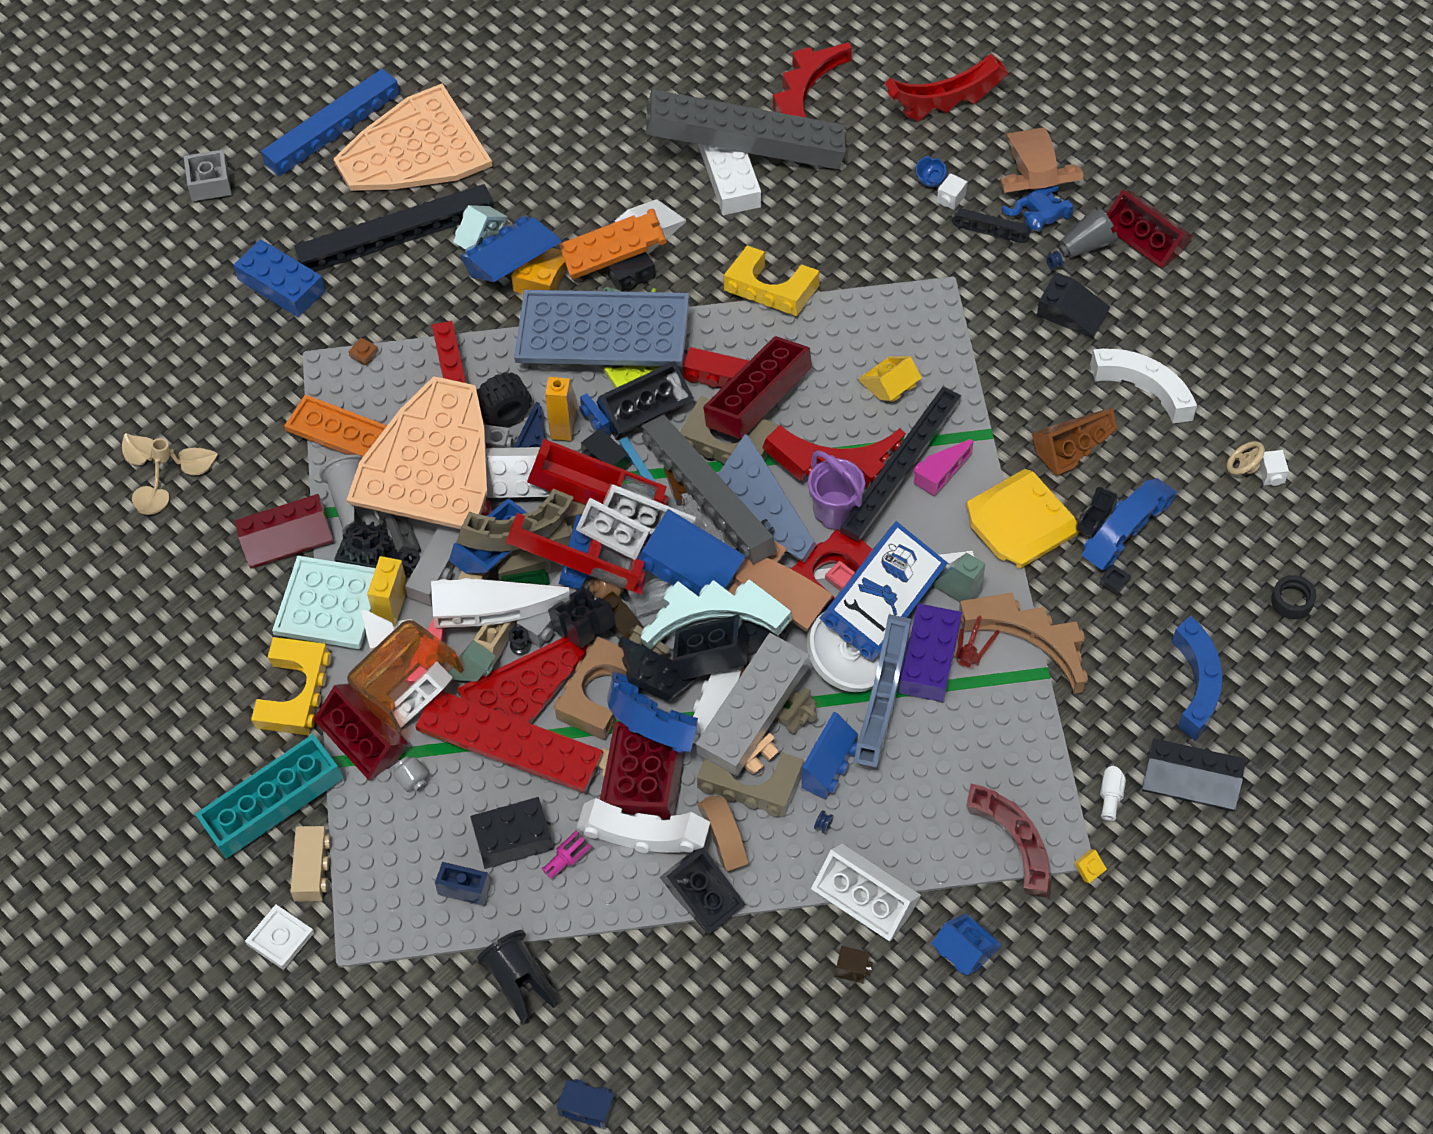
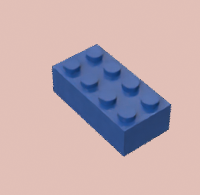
(279, 278)

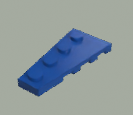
(578, 541)

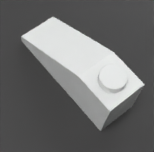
(421, 693)

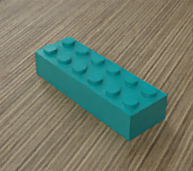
(269, 796)

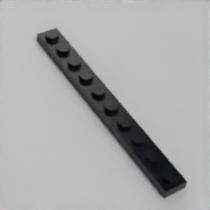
(900, 464)

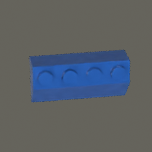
(482, 561)

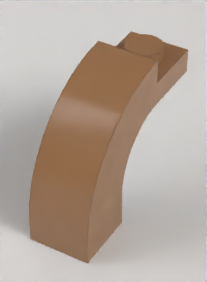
(724, 832)

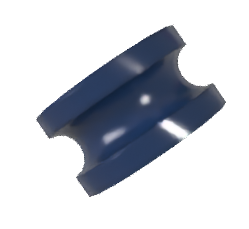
(1054, 260)
(823, 822)

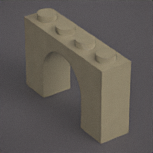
(704, 443)
(771, 796)

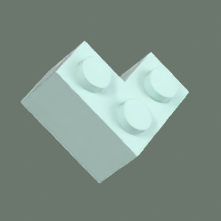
(477, 224)

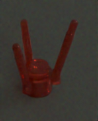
(968, 655)

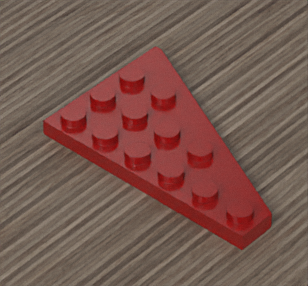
(527, 683)

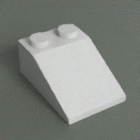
(668, 219)

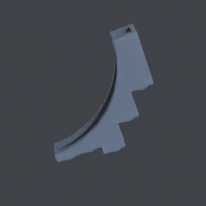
(883, 692)

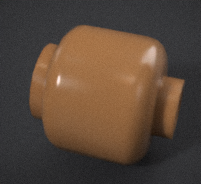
(603, 588)

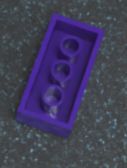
(930, 652)

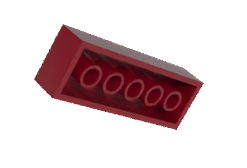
(757, 387)

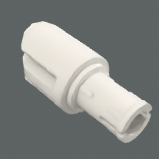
(1112, 792)

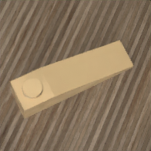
(494, 637)

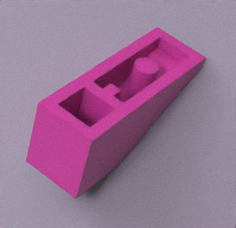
(941, 466)

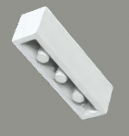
(713, 696)

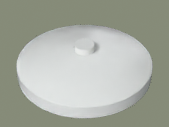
(838, 660)

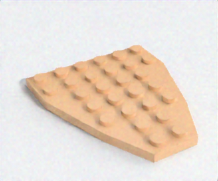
(413, 145)
(428, 458)

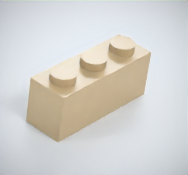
(310, 863)

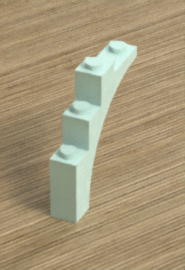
(715, 602)

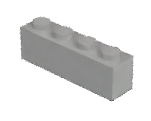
(433, 565)
(540, 625)

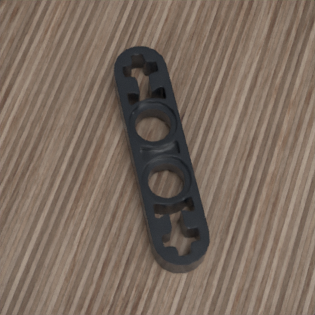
(969, 220)

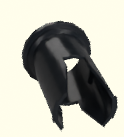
(515, 967)

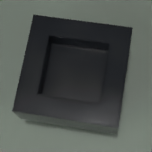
(1115, 579)

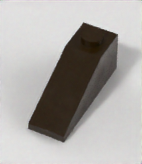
(623, 617)

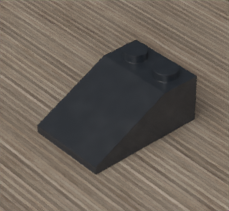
(1072, 306)
(702, 890)

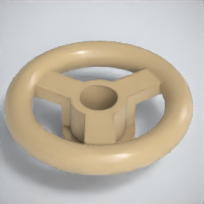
(1248, 461)

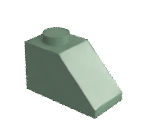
(475, 663)

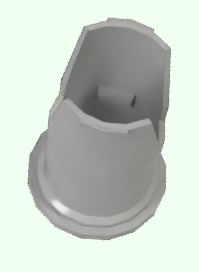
(339, 477)

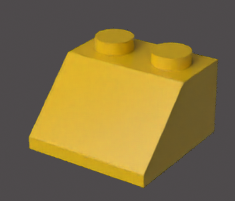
(891, 377)

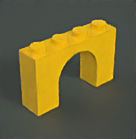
(786, 297)
(299, 713)

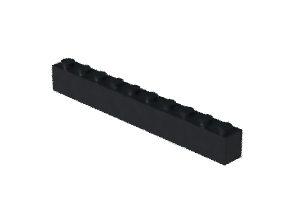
(390, 229)

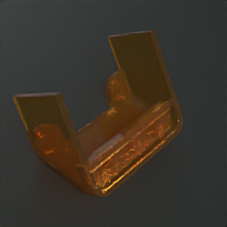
(393, 662)

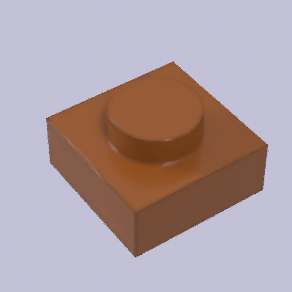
(363, 351)

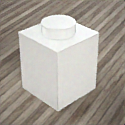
(952, 191)
(1273, 468)

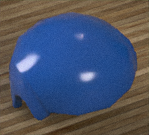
(931, 171)

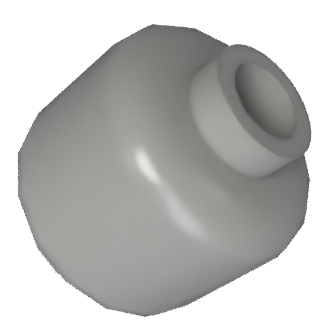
(410, 774)

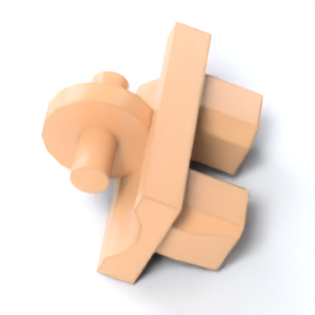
(766, 748)

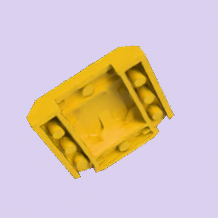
(1021, 519)

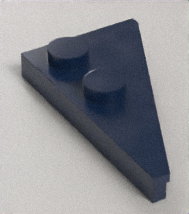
(532, 432)

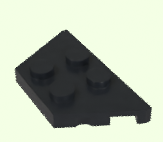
(651, 670)

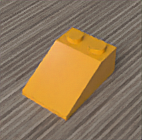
(540, 273)

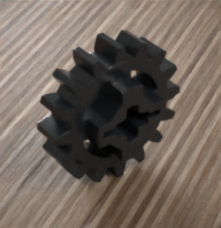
(365, 542)

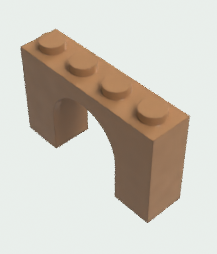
(574, 707)

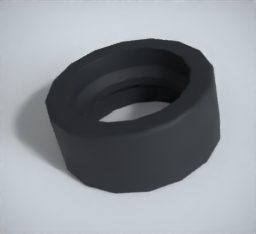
(1297, 583)

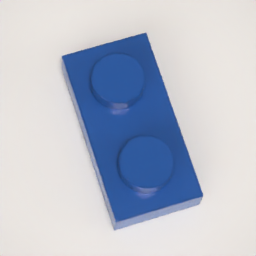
(597, 418)

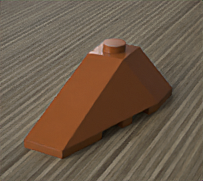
(1070, 441)

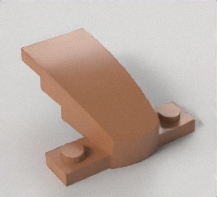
(1036, 162)
(788, 587)

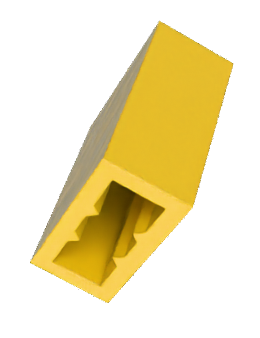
(387, 589)

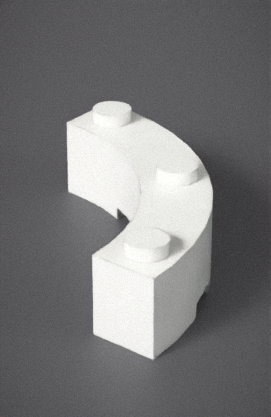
(1148, 376)
(643, 831)

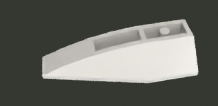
(490, 602)

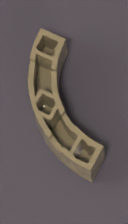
(490, 534)

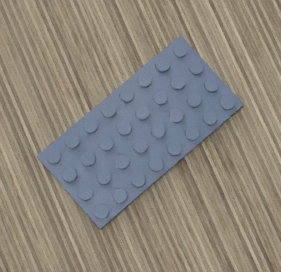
(602, 328)

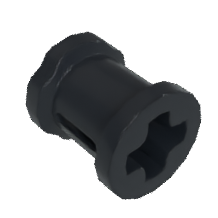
(407, 563)
(519, 640)

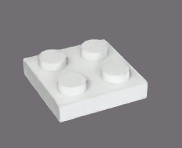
(279, 937)

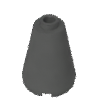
(1088, 234)

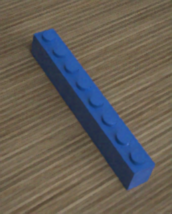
(330, 122)

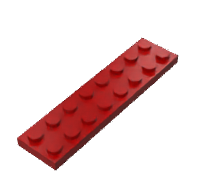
(510, 740)

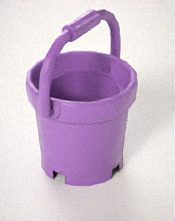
(835, 489)

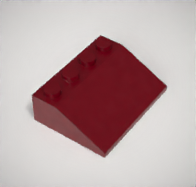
(641, 774)

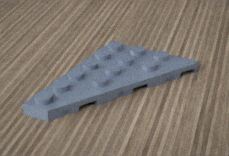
(760, 492)

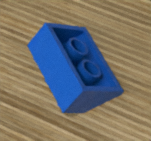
(829, 757)

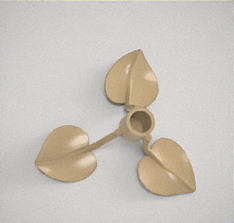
(139, 449)

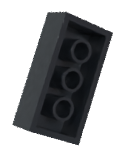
(645, 399)

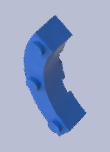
(1127, 519)
(1206, 665)
(644, 717)

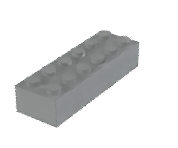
(753, 704)

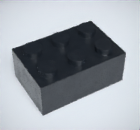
(710, 647)
(511, 832)

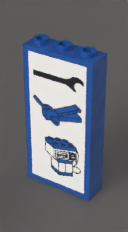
(884, 584)

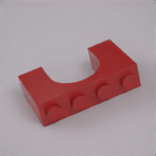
(834, 549)

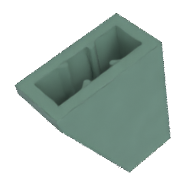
(962, 578)

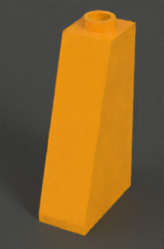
(561, 408)

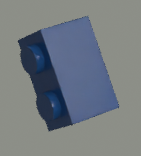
(966, 944)

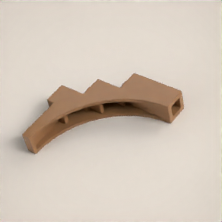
(1059, 641)

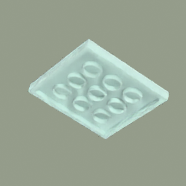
(325, 602)

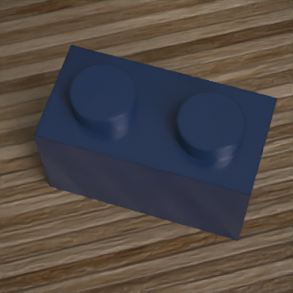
(462, 883)
(586, 1103)

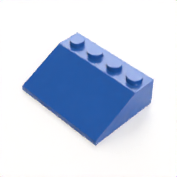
(508, 249)
(688, 555)

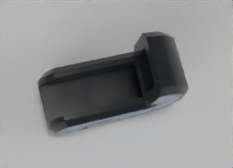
(1097, 513)

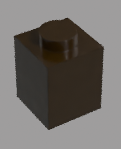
(853, 964)

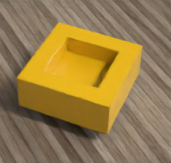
(1090, 866)

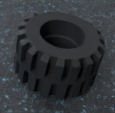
(503, 399)

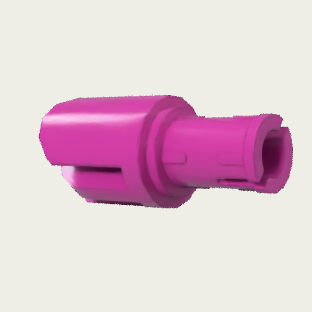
(564, 857)

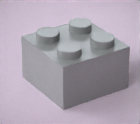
(207, 175)

